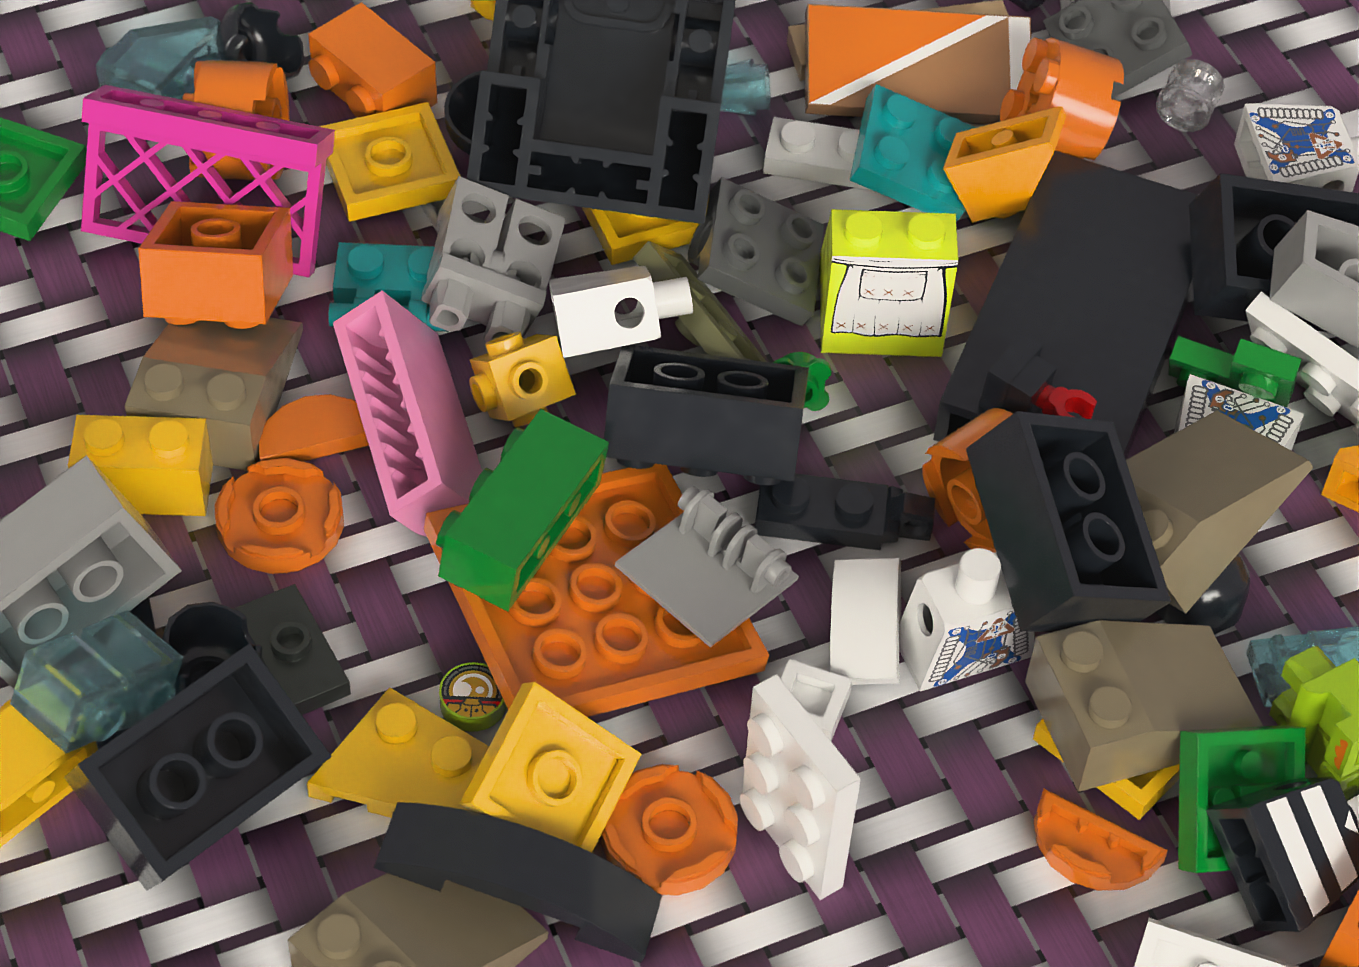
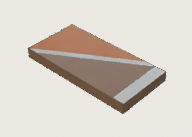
(933, 57)

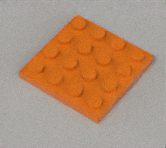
(589, 626)

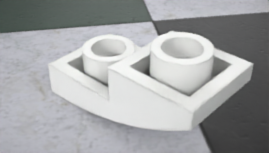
(866, 620)

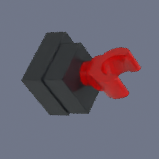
(1024, 384)

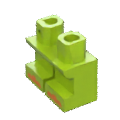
(1328, 706)

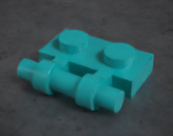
(371, 268)

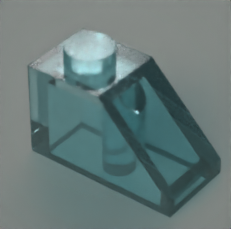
(160, 57)

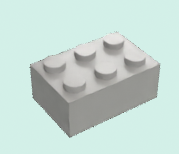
(72, 562)

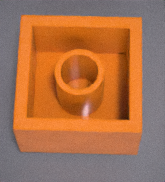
(216, 263)

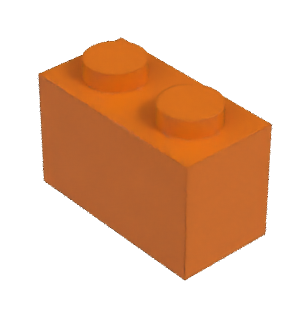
(370, 64)

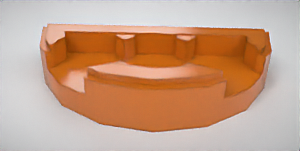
(312, 429)
(1092, 848)

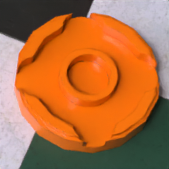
(279, 516)
(672, 829)

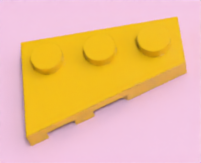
(400, 757)

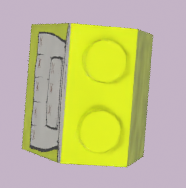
(887, 282)

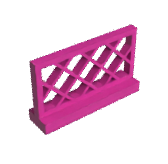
(199, 129)

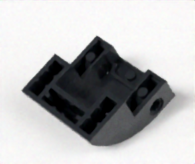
(603, 103)

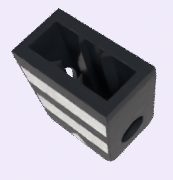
(1291, 849)

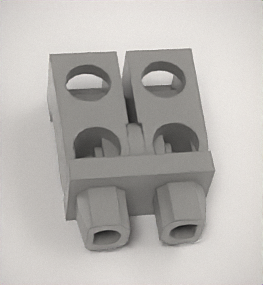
(486, 265)

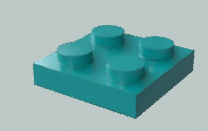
(905, 151)

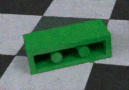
(521, 508)

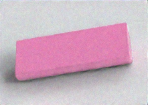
(408, 410)

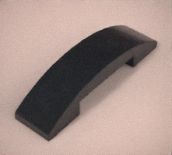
(522, 868)

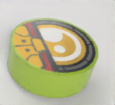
(471, 697)

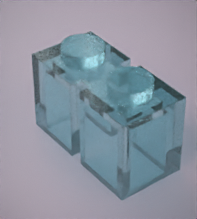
(96, 682)

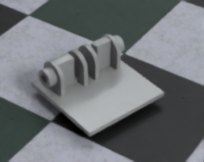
(708, 567)

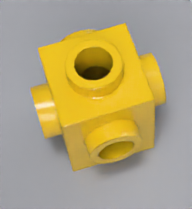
(520, 377)

